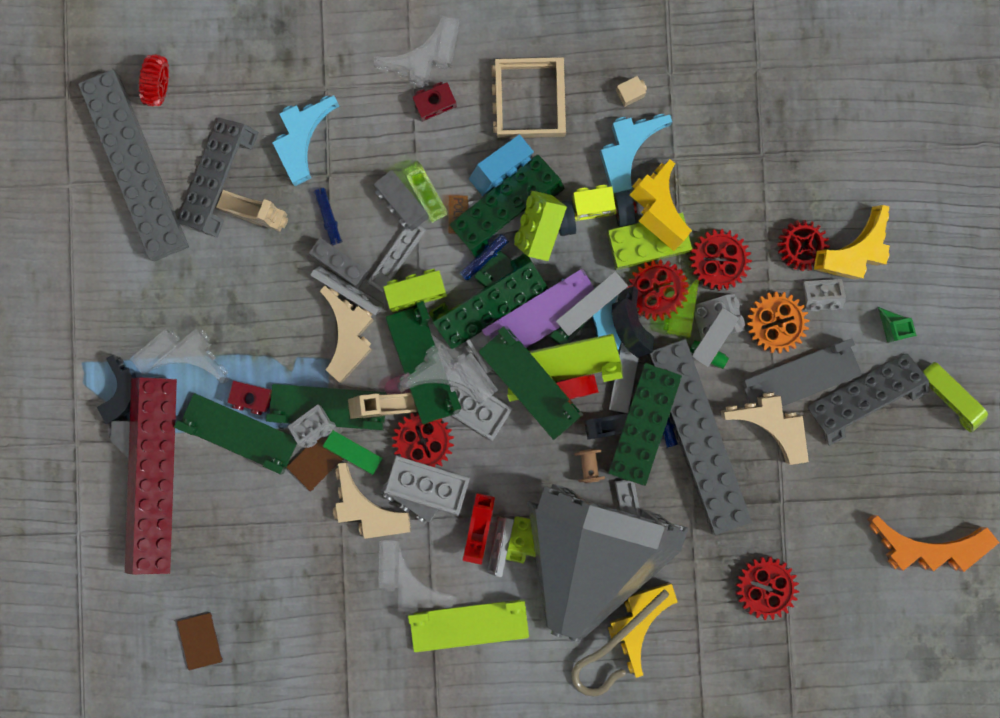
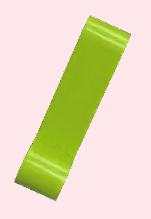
(969, 410)

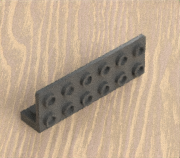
(212, 174)
(806, 374)
(868, 395)

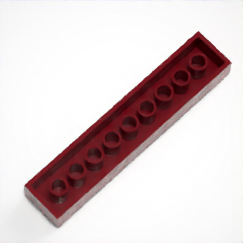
(150, 476)

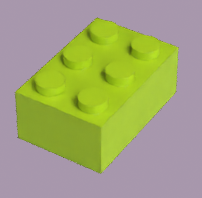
(540, 225)
(414, 289)

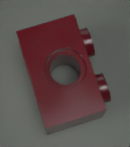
(426, 109)
(238, 395)

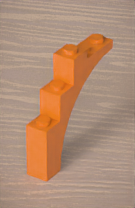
(960, 552)

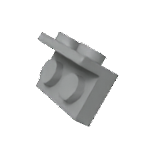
(824, 294)
(476, 344)
(311, 427)

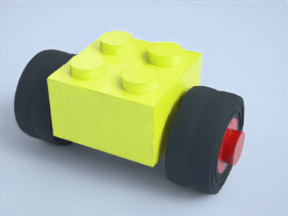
(596, 204)

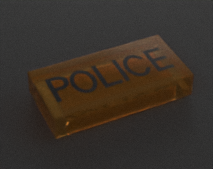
(457, 206)

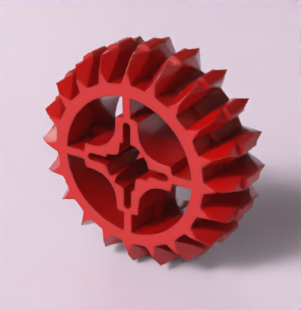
(153, 80)
(797, 240)

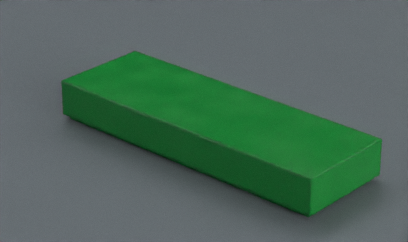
(352, 452)

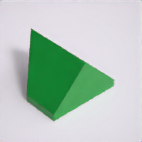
(896, 326)

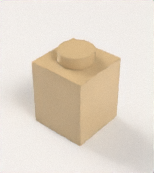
(631, 91)

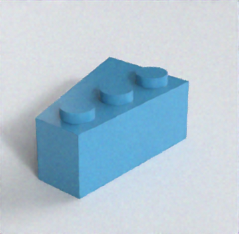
(501, 164)

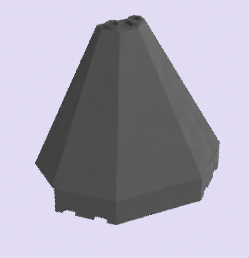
(594, 557)

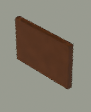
(314, 464)
(199, 641)

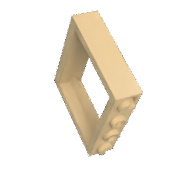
(529, 63)

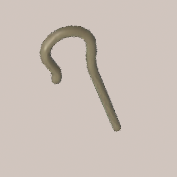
(608, 647)

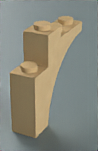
(253, 211)
(351, 324)
(381, 405)
(768, 414)
(356, 506)

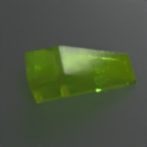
(425, 191)
(681, 324)

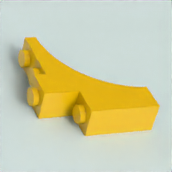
(659, 211)
(866, 248)
(634, 604)

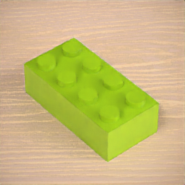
(637, 245)

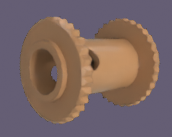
(589, 462)

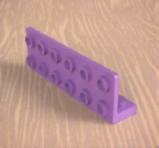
(539, 315)

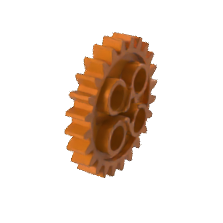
(783, 338)

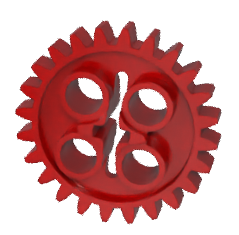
(720, 277)
(664, 304)
(439, 434)
(773, 572)

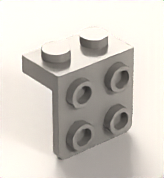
(707, 312)

